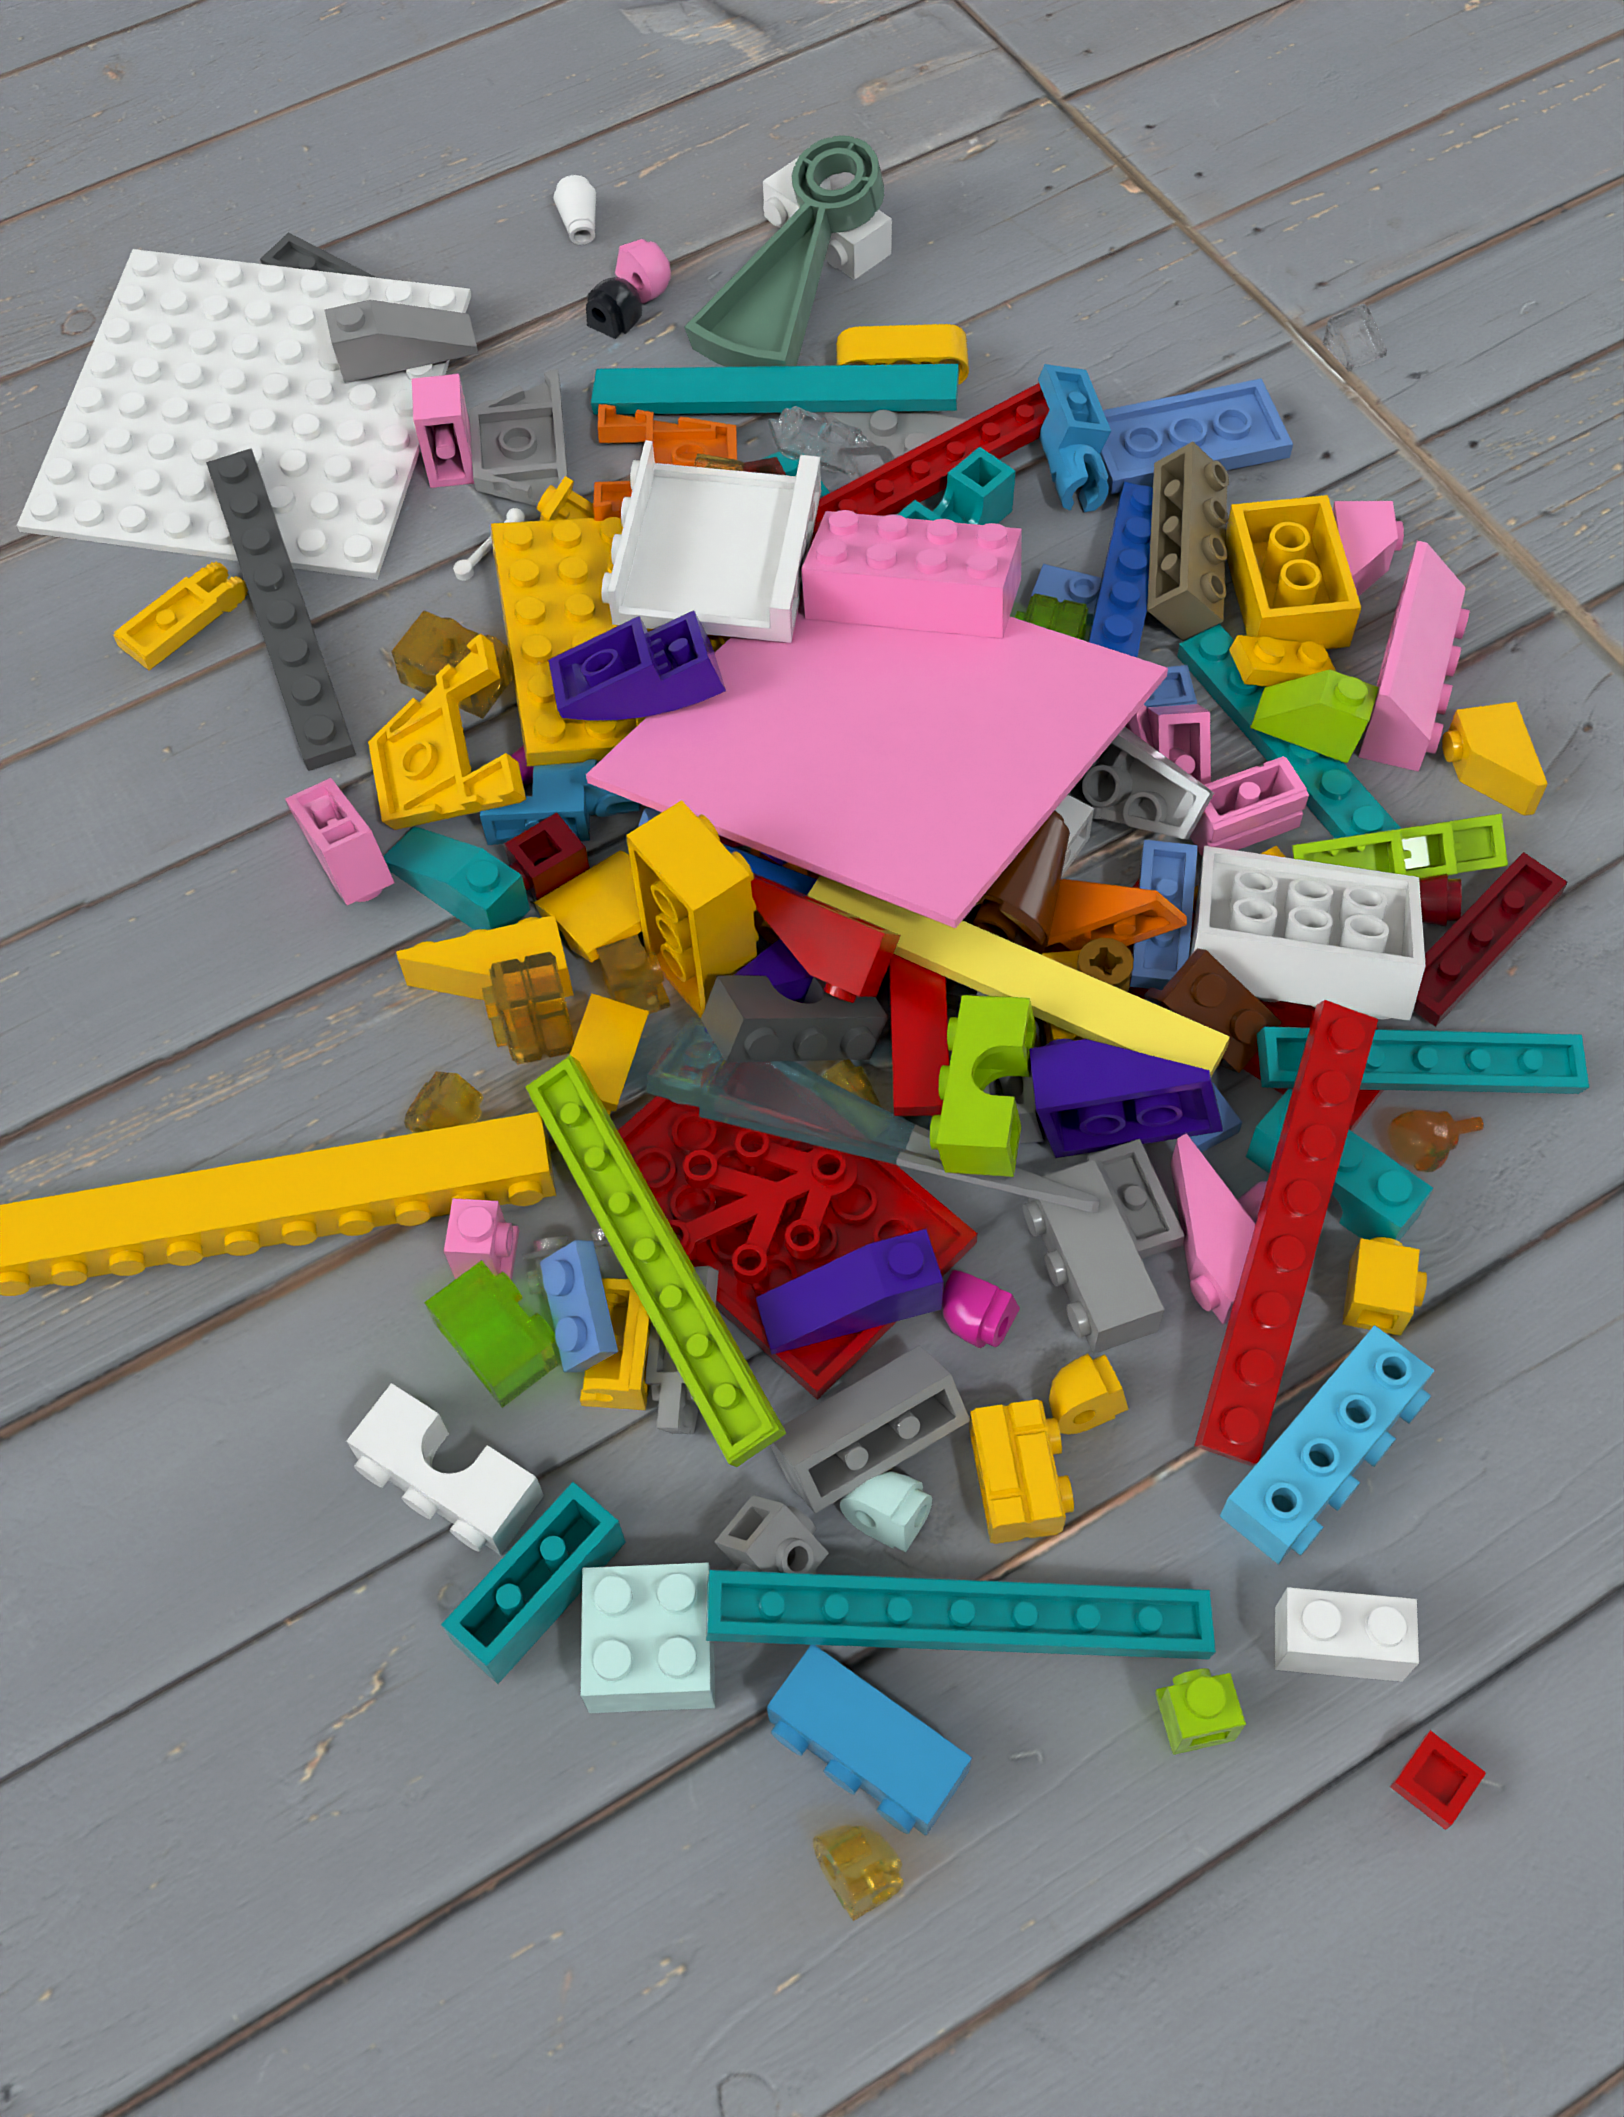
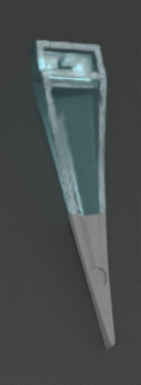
(807, 1108)

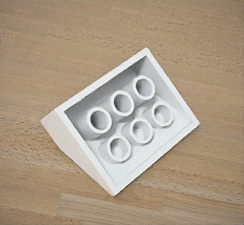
(1312, 931)

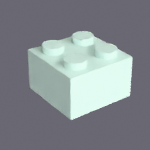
(646, 1638)

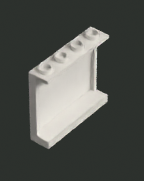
(713, 546)

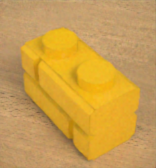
(1018, 1471)

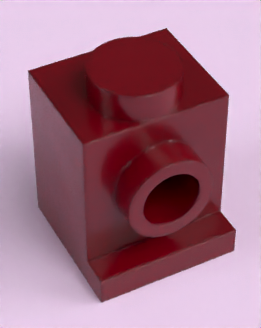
(547, 856)

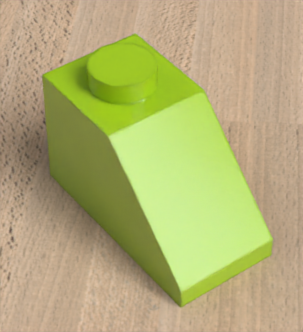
(1317, 712)

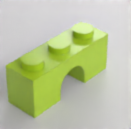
(987, 1042)

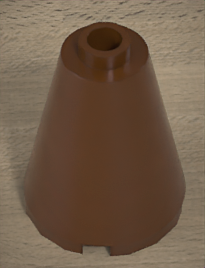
(1026, 893)

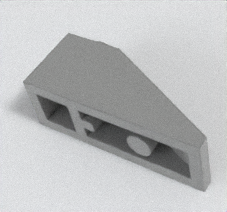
(393, 337)

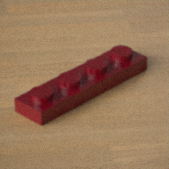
(1485, 935)

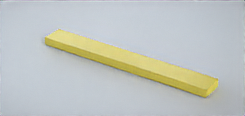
(1055, 990)

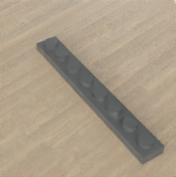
(281, 611)

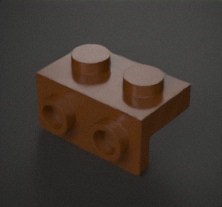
(1216, 999)

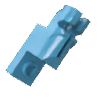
(1074, 436)
(560, 790)

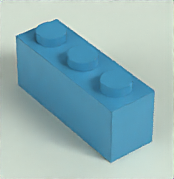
(867, 1741)

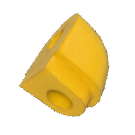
(1086, 1394)

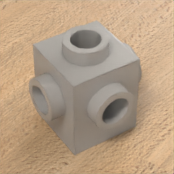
(771, 1539)

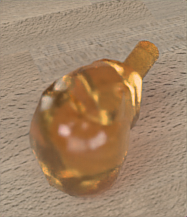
(1427, 1136)

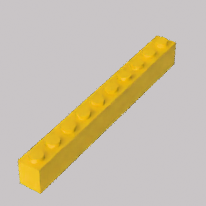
(271, 1202)

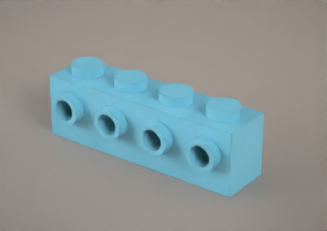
(1327, 1444)

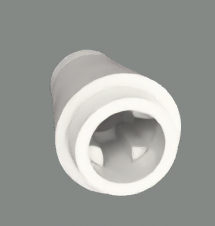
(577, 206)

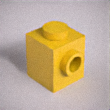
(1383, 1285)

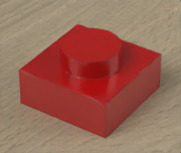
(1438, 1780)

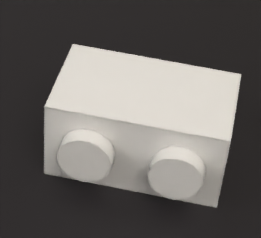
(1346, 1634)

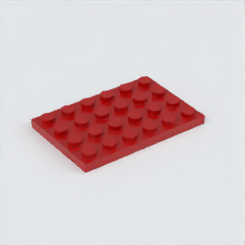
(877, 1208)

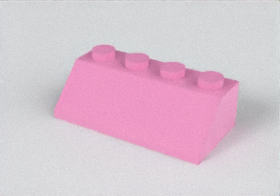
(1416, 664)

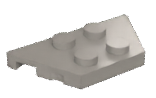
(520, 442)

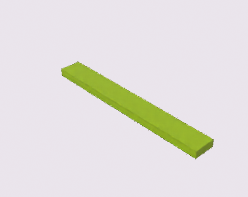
(656, 1263)

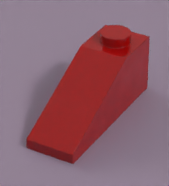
(827, 940)

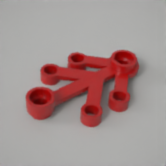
(766, 1199)

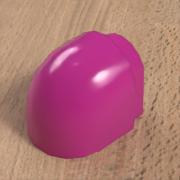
(977, 1309)

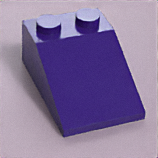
(1109, 1095)

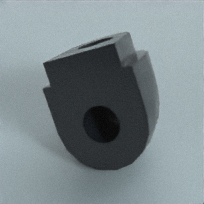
(613, 307)

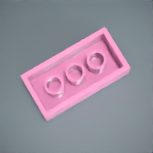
(912, 573)

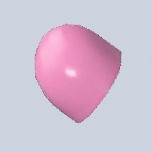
(644, 267)

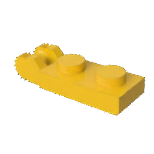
(180, 614)

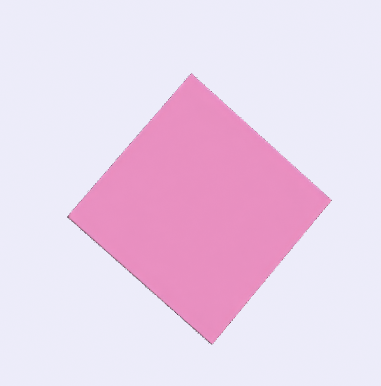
(888, 751)

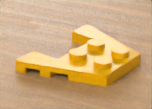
(424, 757)

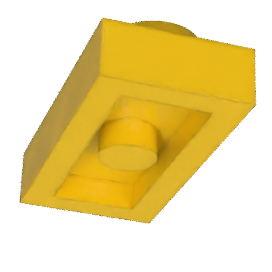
(1275, 661)

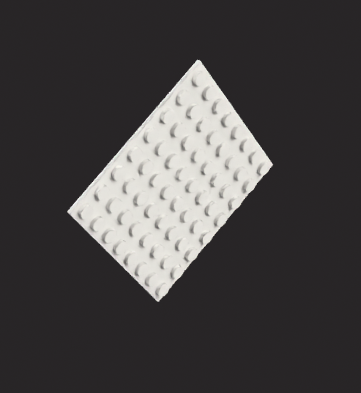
(224, 362)

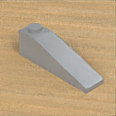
(1142, 789)

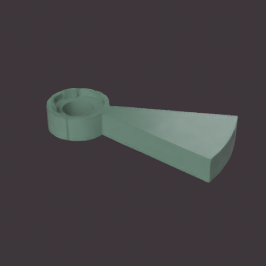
(768, 302)

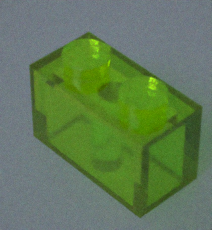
(493, 1332)

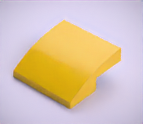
(595, 906)

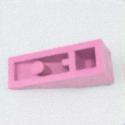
(341, 842)
(1214, 1229)

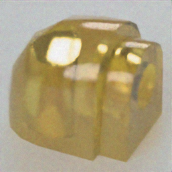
(444, 1103)
(858, 1867)

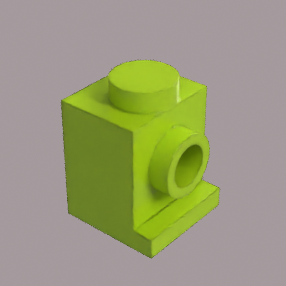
(1200, 1710)

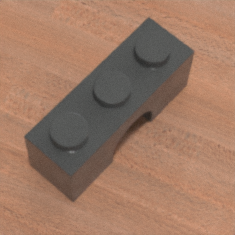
(761, 1025)

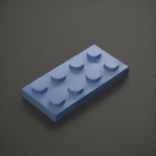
(1227, 422)

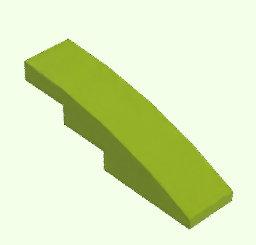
(1417, 850)

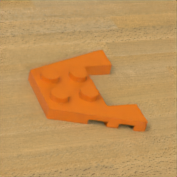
(671, 445)

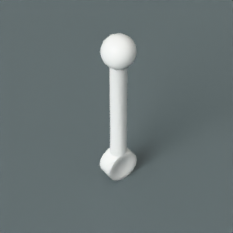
(464, 568)

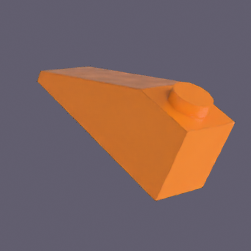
(1109, 911)

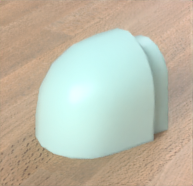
(888, 1508)

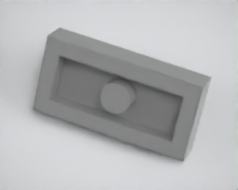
(1140, 1198)

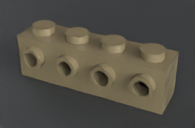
(1188, 542)

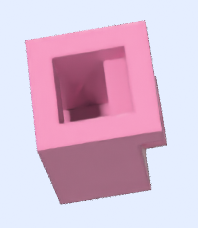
(480, 1233)

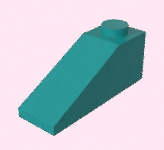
(460, 879)

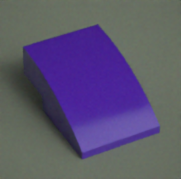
(637, 671)

